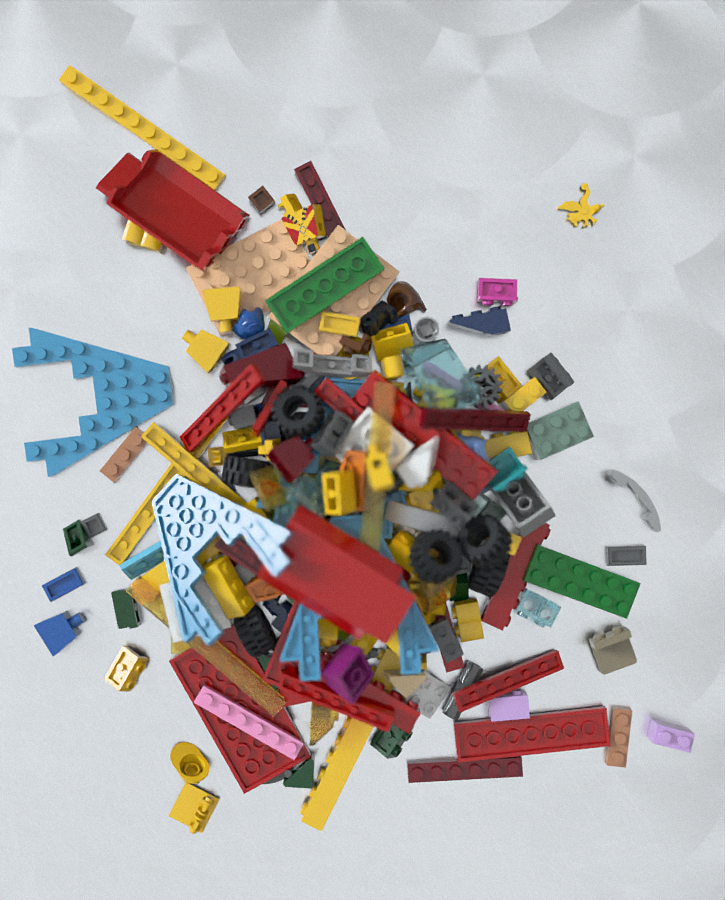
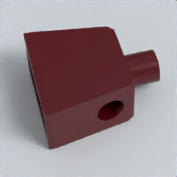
(292, 457)

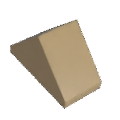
(407, 682)

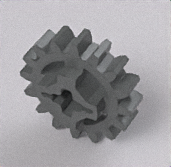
(488, 386)

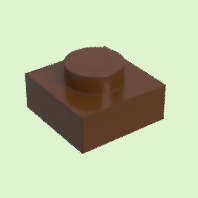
(261, 199)

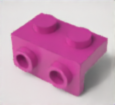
(497, 291)

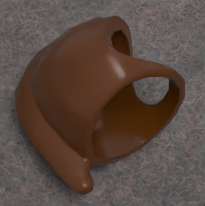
(404, 298)

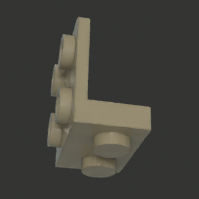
(613, 649)

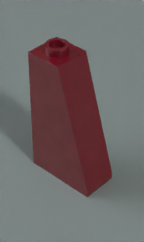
(273, 363)

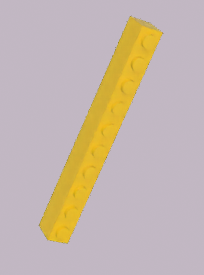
(345, 754)

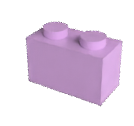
(509, 706)
(670, 735)

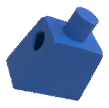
(59, 630)

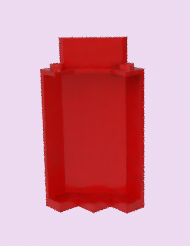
(173, 206)
(340, 578)

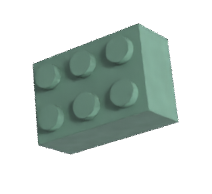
(558, 430)

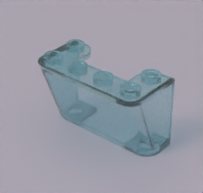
(439, 375)

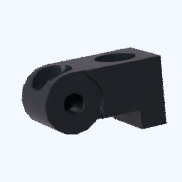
(378, 317)

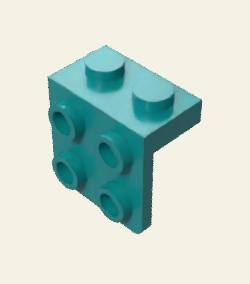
(508, 468)

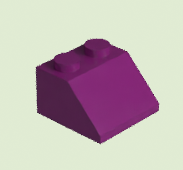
(348, 672)

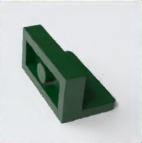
(125, 609)

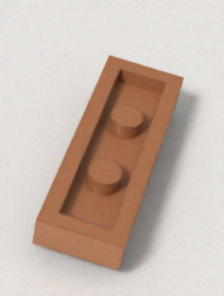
(124, 455)
(619, 737)

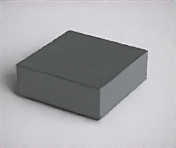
(94, 525)

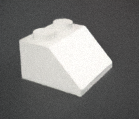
(419, 463)

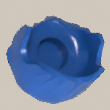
(249, 323)

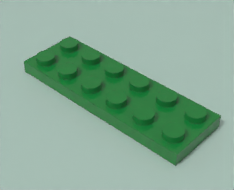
(324, 285)
(581, 581)

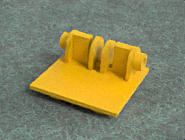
(194, 808)

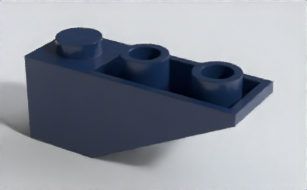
(487, 323)

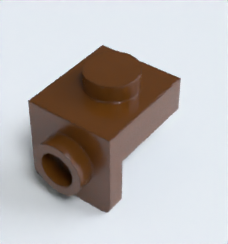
(353, 347)

